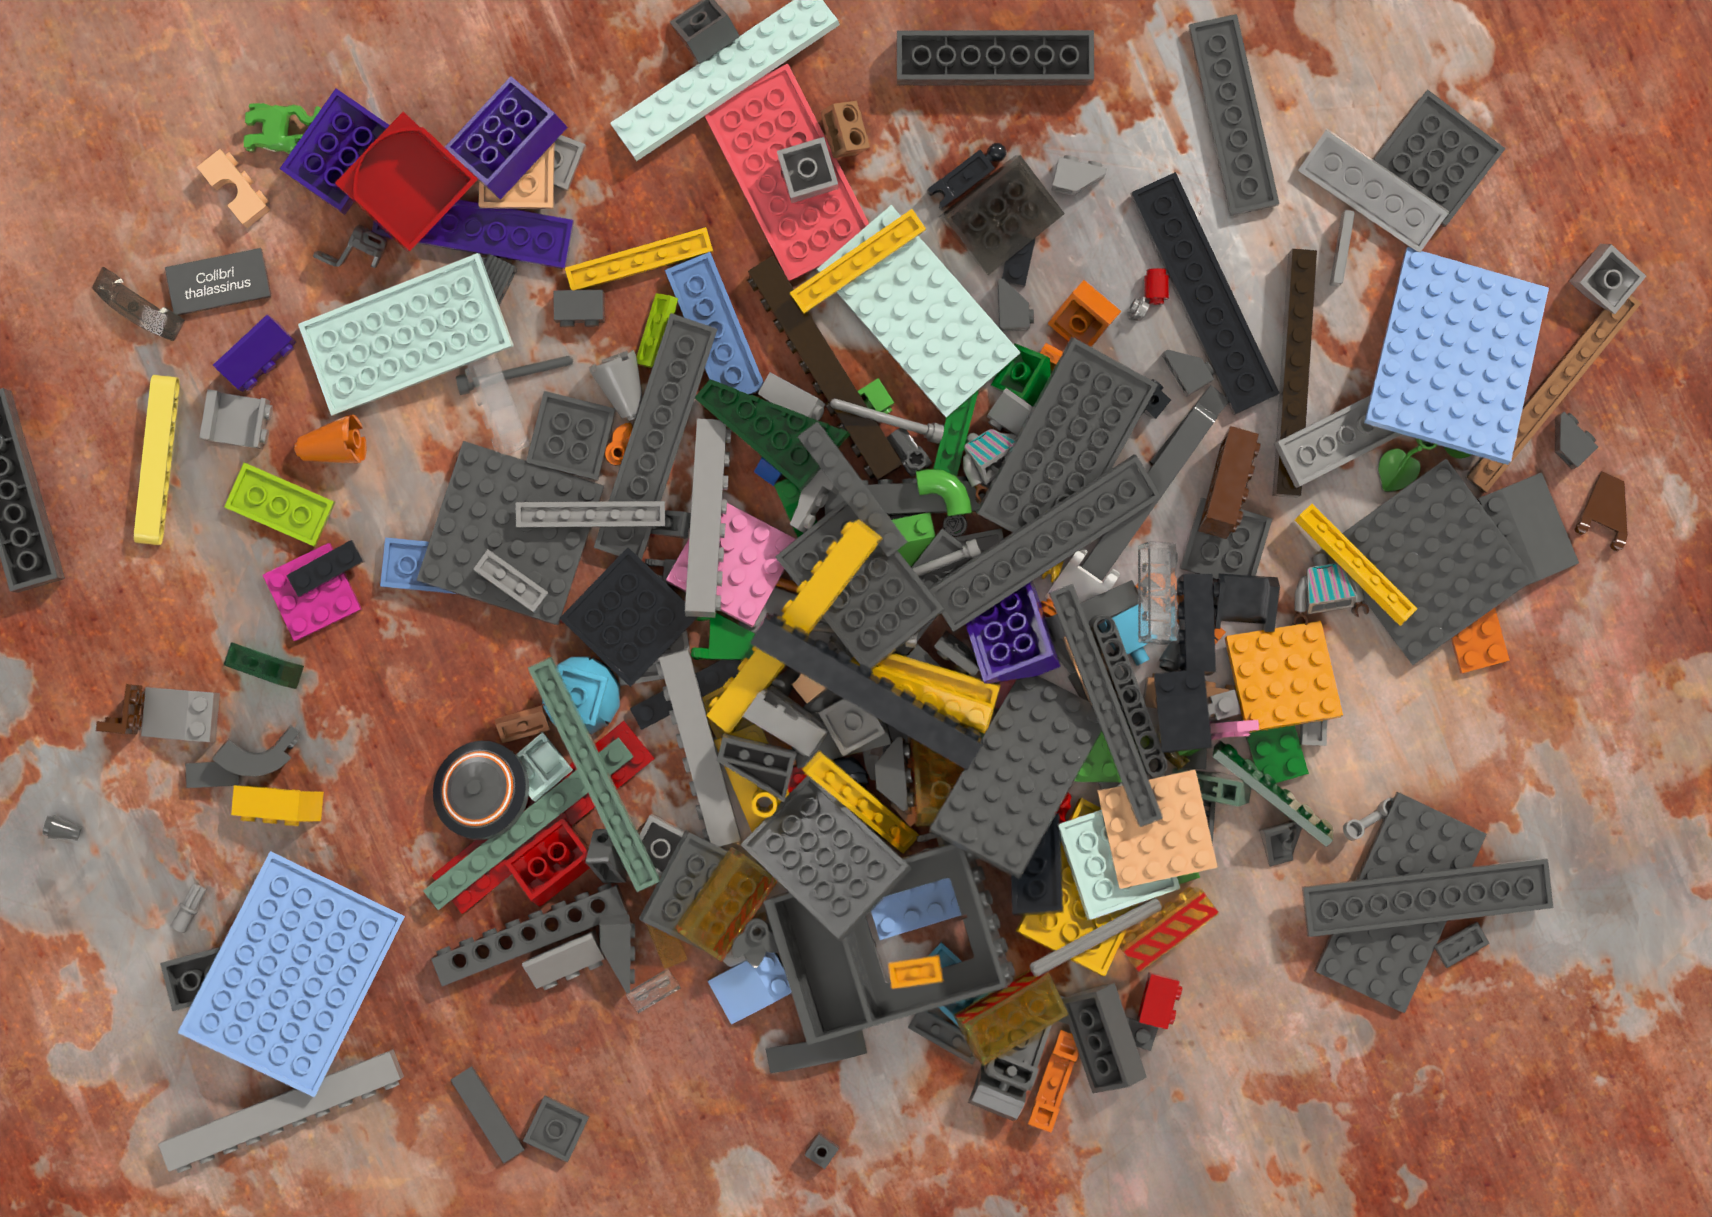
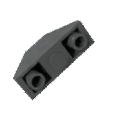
(894, 776)

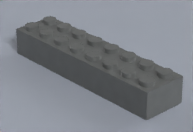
(995, 58)
(25, 532)

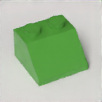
(918, 532)

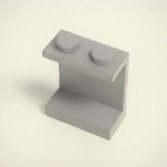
(235, 419)

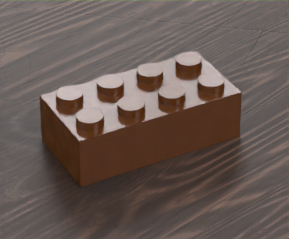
(1229, 483)

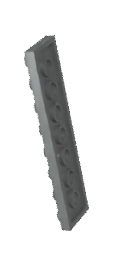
(1233, 114)

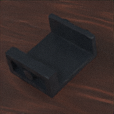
(1246, 600)

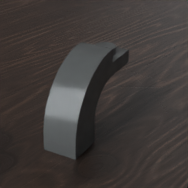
(256, 764)

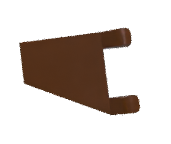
(1606, 508)

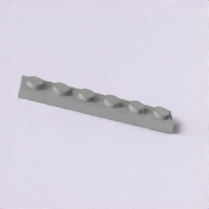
(590, 514)

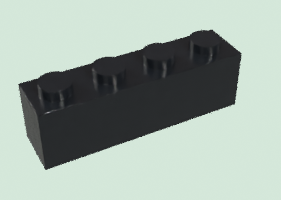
(1196, 623)

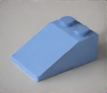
(749, 989)

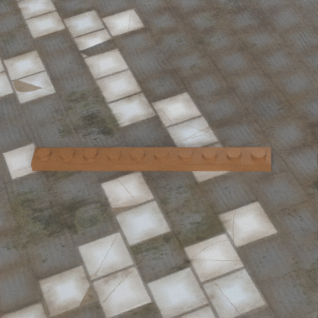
(1557, 387)

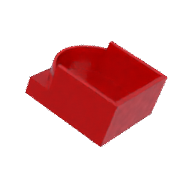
(406, 181)

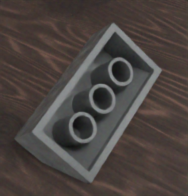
(1104, 1039)

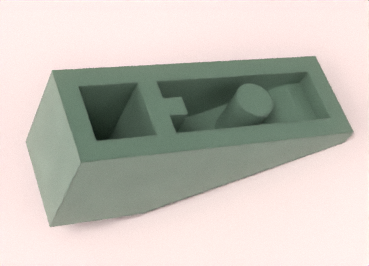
(1221, 787)

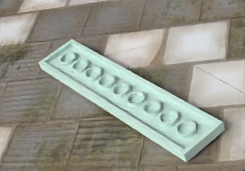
(723, 75)

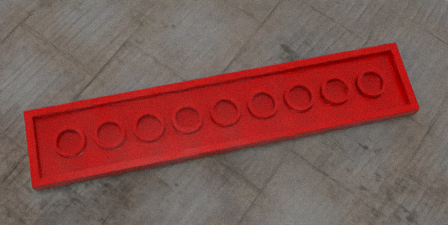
(573, 814)

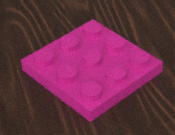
(317, 608)

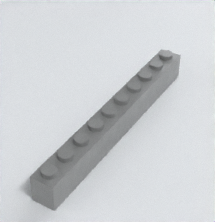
(279, 1111)

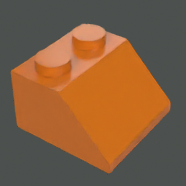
(1084, 315)

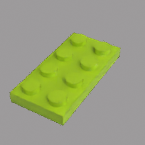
(279, 504)

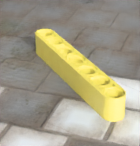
(156, 460)

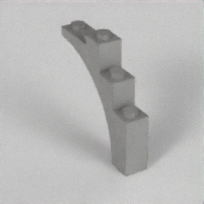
(793, 398)

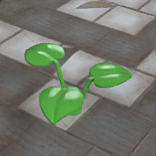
(1400, 469)

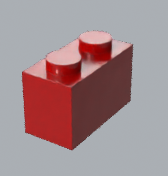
(1159, 1000)

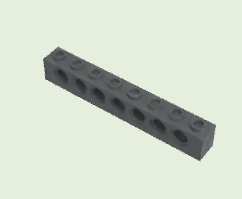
(450, 972)

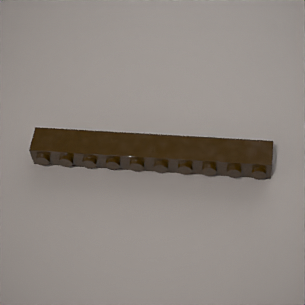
(1295, 359)
(823, 366)

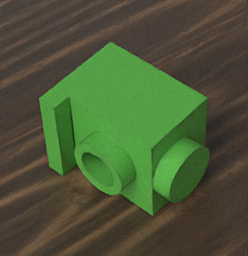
(877, 397)

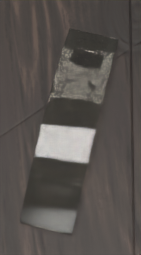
(135, 308)

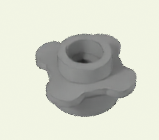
(1138, 308)

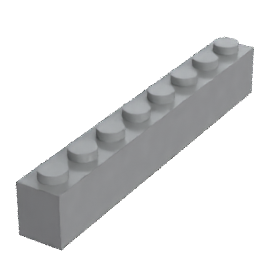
(706, 518)
(699, 748)

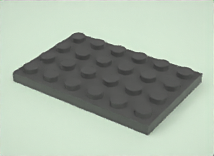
(880, 603)
(825, 857)

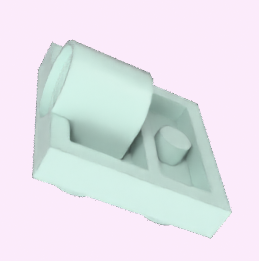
(543, 766)

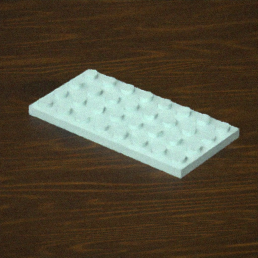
(926, 320)
(405, 334)

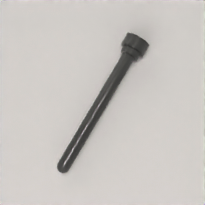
(465, 387)

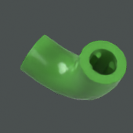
(948, 487)

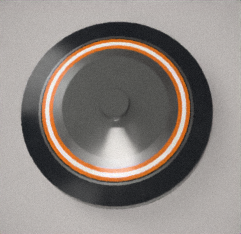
(480, 790)

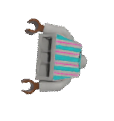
(985, 457)
(1327, 589)

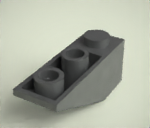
(615, 944)

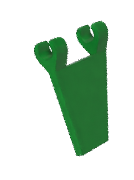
(726, 641)

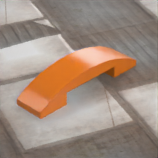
(1054, 1082)

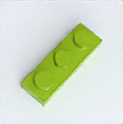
(657, 321)

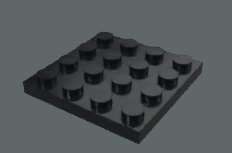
(628, 617)

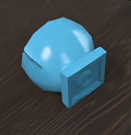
(592, 690)

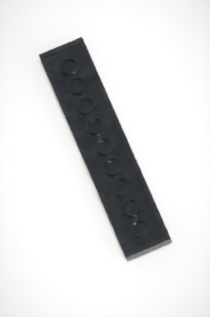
(1205, 293)

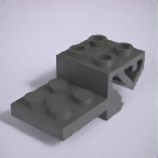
(1004, 1081)

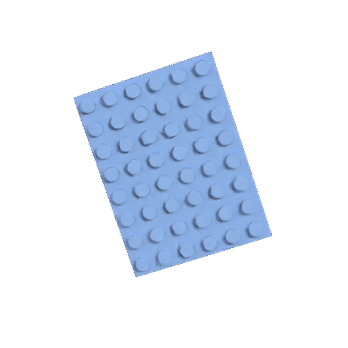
(1457, 356)
(291, 974)

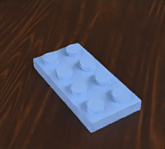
(915, 908)

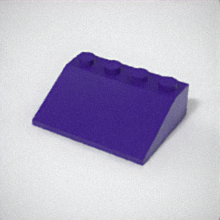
(506, 137)
(331, 146)
(1013, 638)

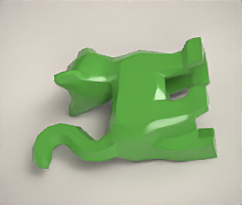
(275, 126)

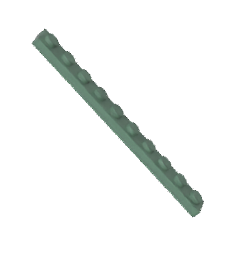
(594, 774)
(529, 824)

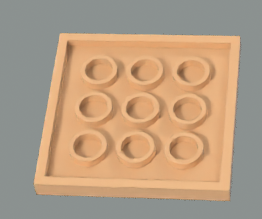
(1165, 847)

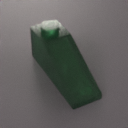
(263, 665)

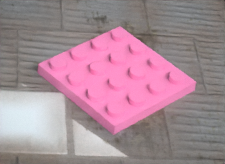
(748, 565)

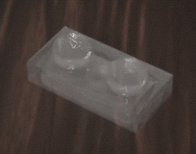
(653, 990)

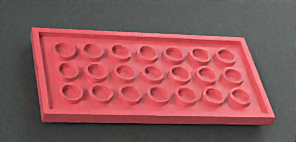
(750, 132)

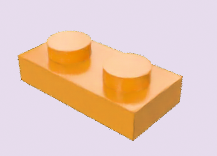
(915, 971)

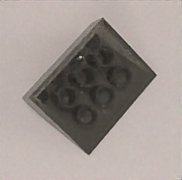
(1002, 214)

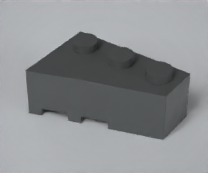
(759, 762)

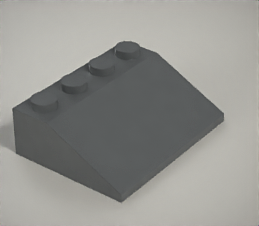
(1531, 526)

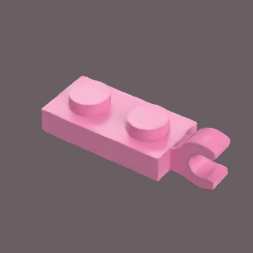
(1232, 729)

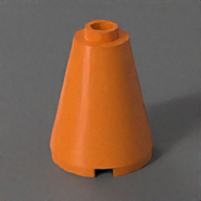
(334, 442)

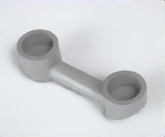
(1355, 828)

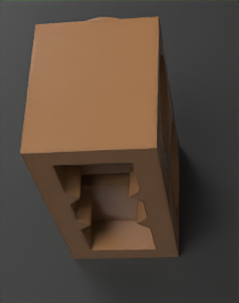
(845, 129)

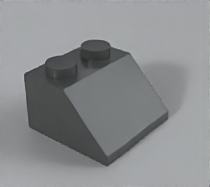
(705, 29)

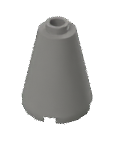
(620, 382)

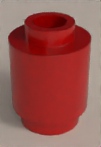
(1156, 286)

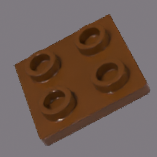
(130, 720)

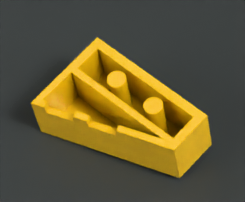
(276, 804)

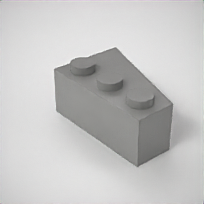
(787, 721)

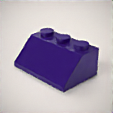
(255, 354)

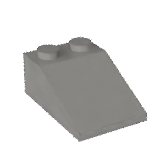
(180, 714)

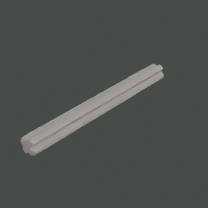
(1095, 937)

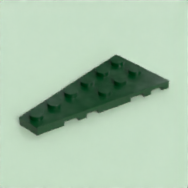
(768, 429)

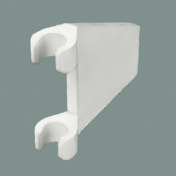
(1085, 583)

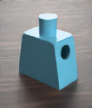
(1128, 629)

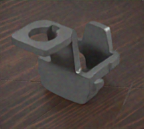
(359, 240)

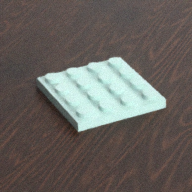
(1094, 872)

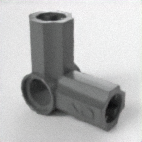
(911, 455)

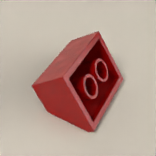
(549, 862)

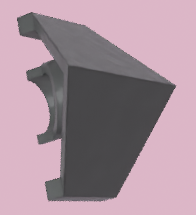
(1280, 842)

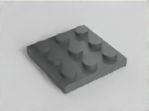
(571, 435)
(1235, 555)

